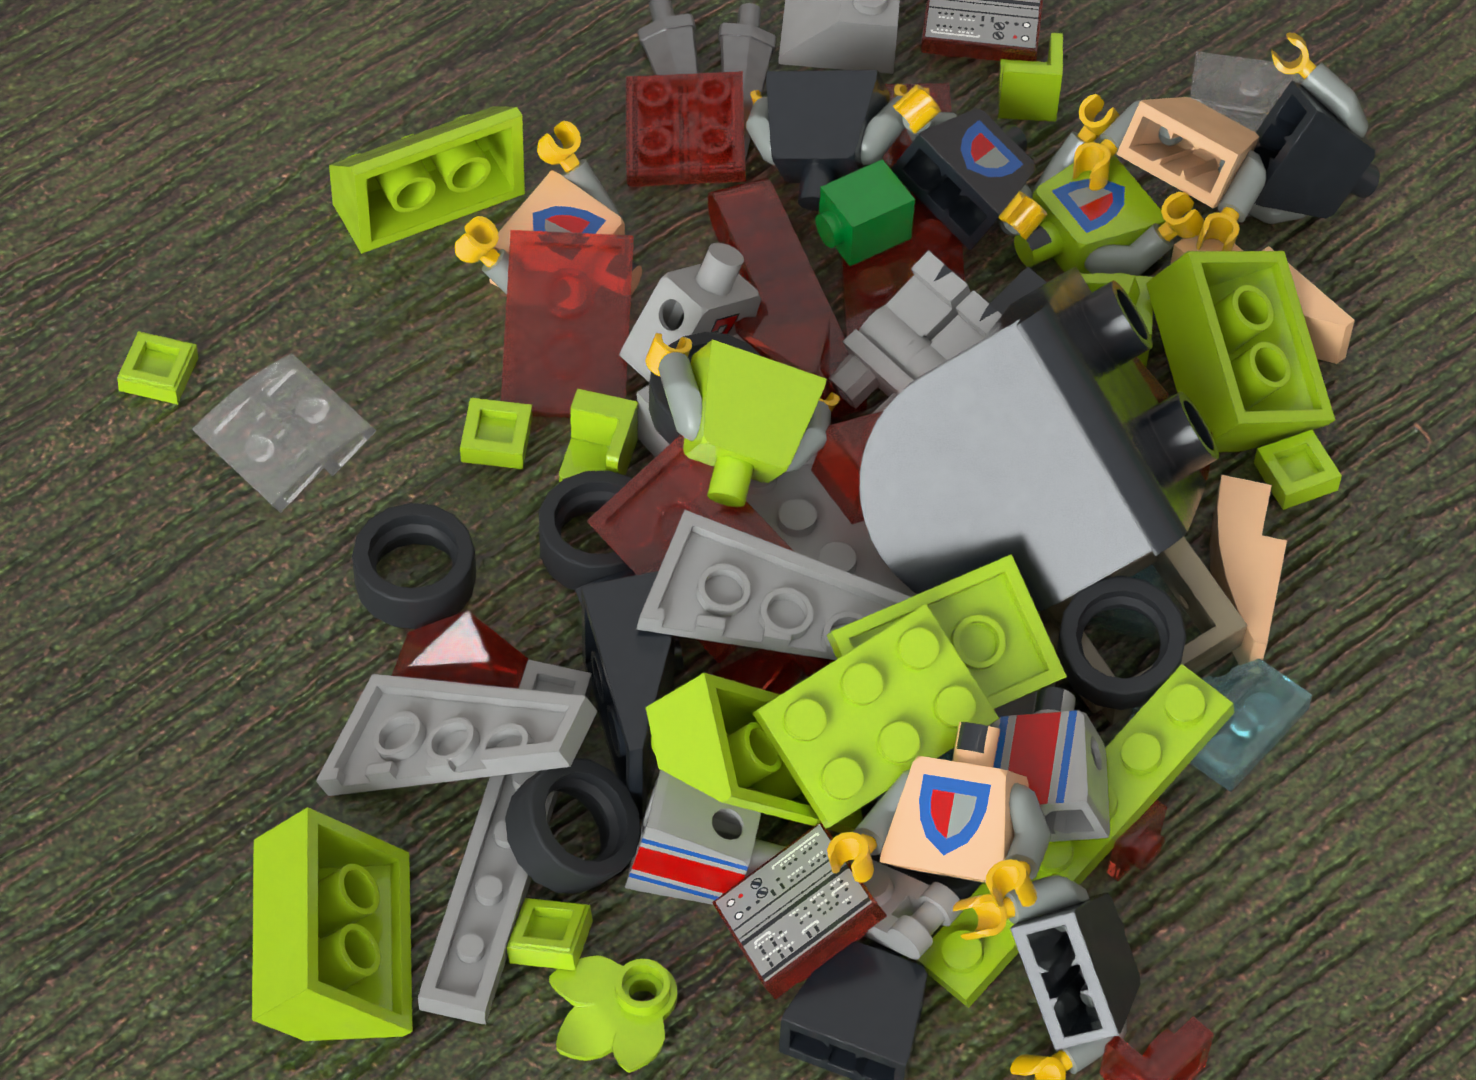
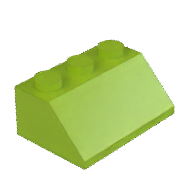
(430, 177)
(1240, 346)
(717, 746)
(330, 932)

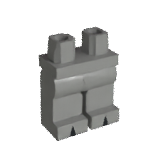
(912, 333)

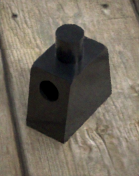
(858, 1014)

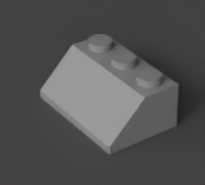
(840, 34)

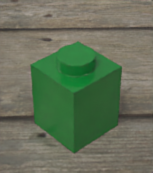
(865, 213)

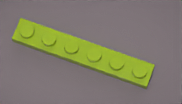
(1139, 769)

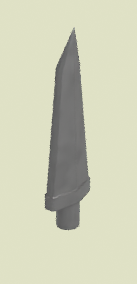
(669, 40)
(747, 50)

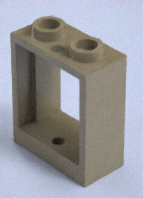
(1199, 596)

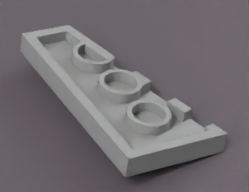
(753, 592)
(451, 731)

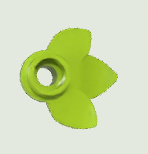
(606, 1015)

